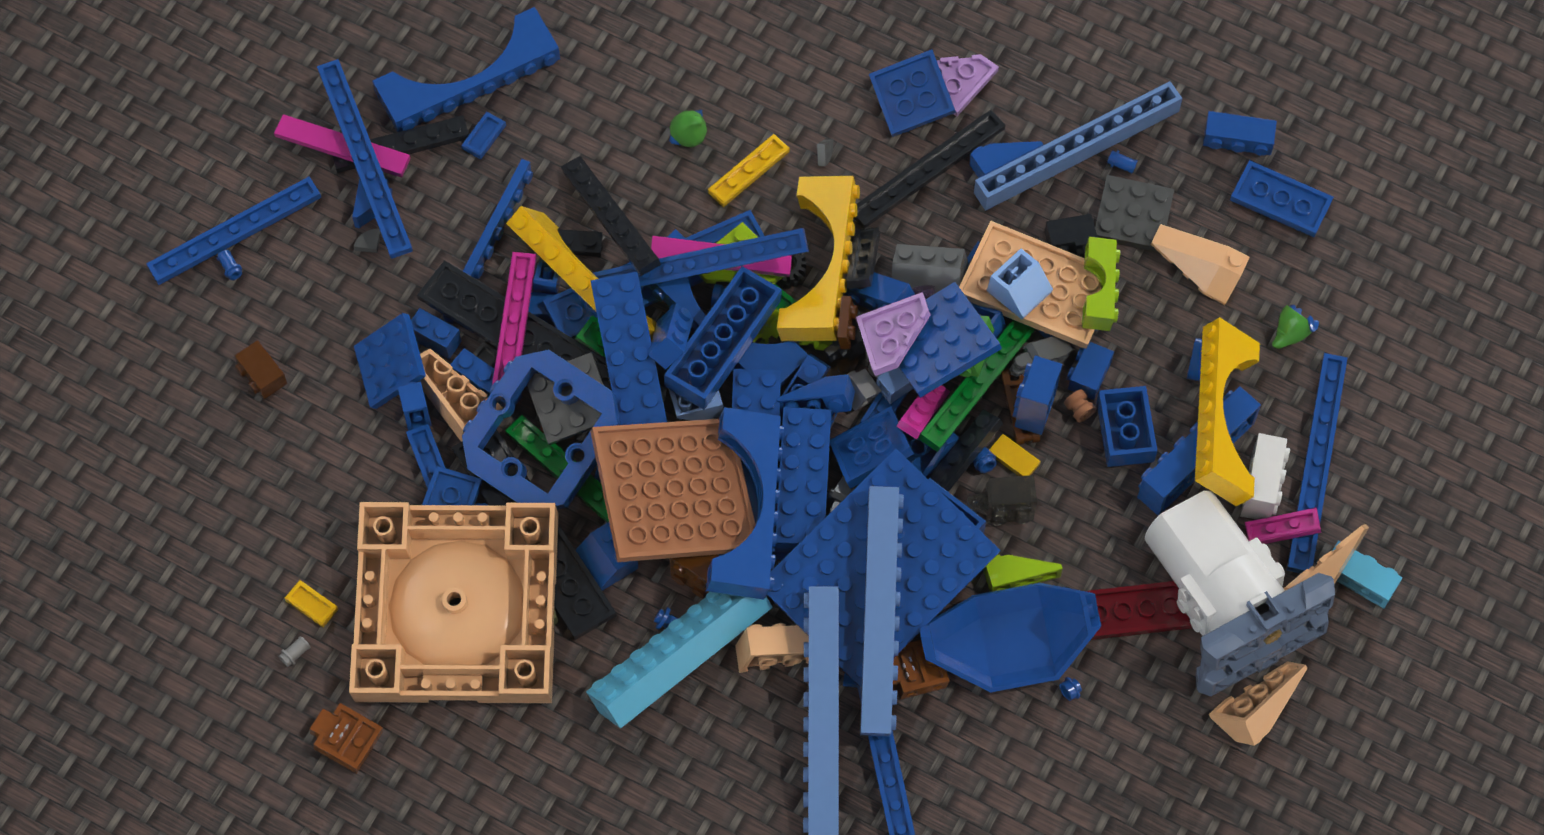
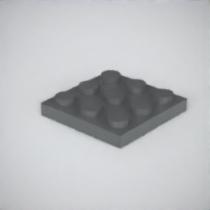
(1132, 211)
(560, 419)

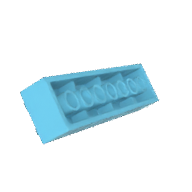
(673, 654)

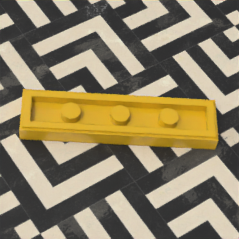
(748, 170)

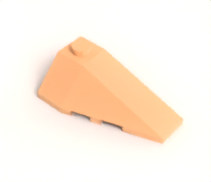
(1256, 710)

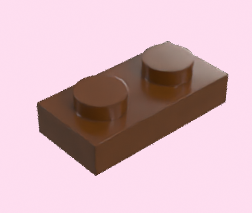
(846, 330)

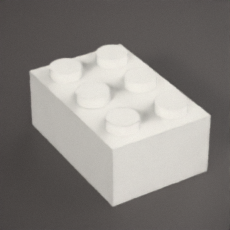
(1268, 468)

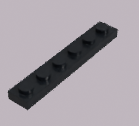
(417, 139)

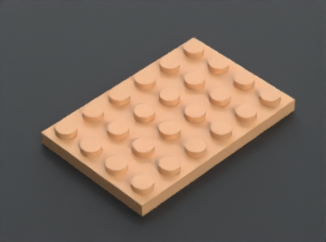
(1062, 309)

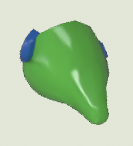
(688, 128)
(1293, 327)

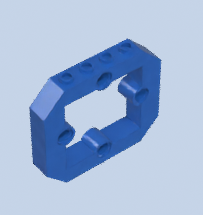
(509, 388)

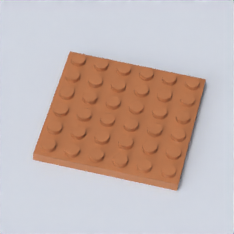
(671, 490)

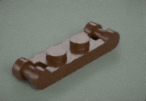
(1010, 390)

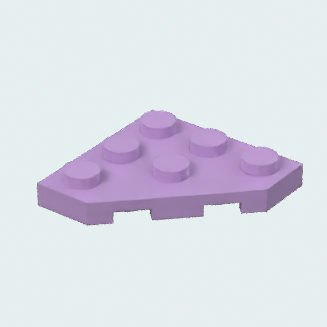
(966, 78)
(892, 331)

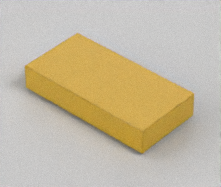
(1014, 456)
(311, 603)

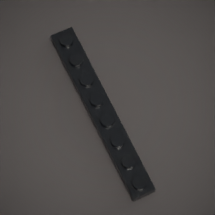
(928, 168)
(610, 216)

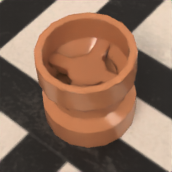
(1080, 405)

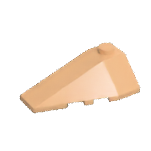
(1207, 263)
(1334, 561)

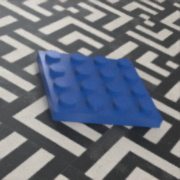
(948, 342)

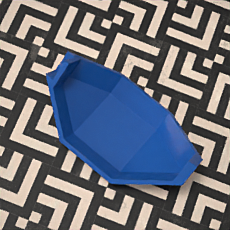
(1012, 635)

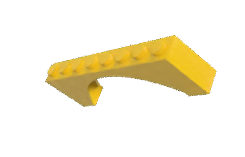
(543, 237)
(818, 312)
(1217, 460)

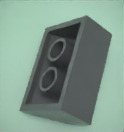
(929, 265)

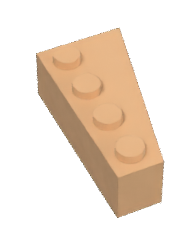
(450, 392)
(770, 646)

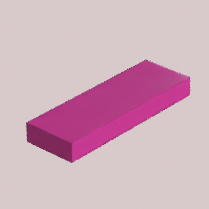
(1284, 526)

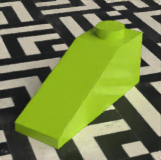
(1016, 571)

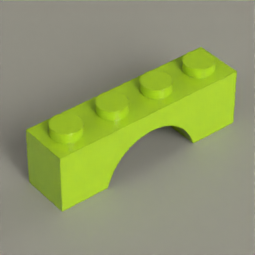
(1101, 260)

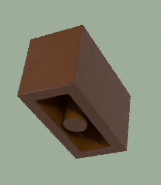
(260, 369)

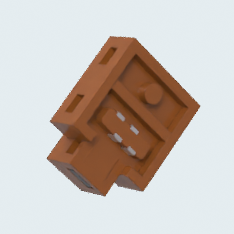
(916, 673)
(345, 736)

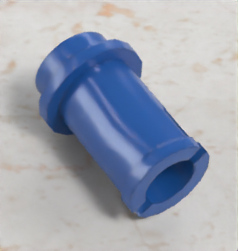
(1122, 161)
(232, 269)

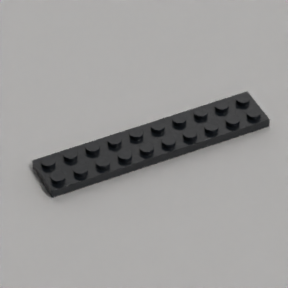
(481, 312)
(577, 594)

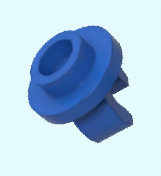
(663, 618)

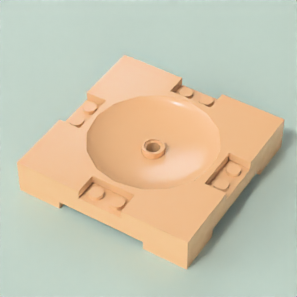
(488, 645)

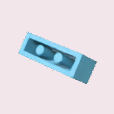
(1369, 578)

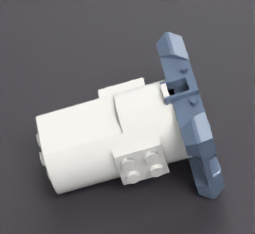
(1234, 592)

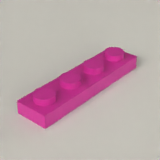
(922, 411)

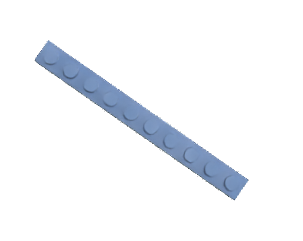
(1077, 145)
(879, 611)
(823, 706)

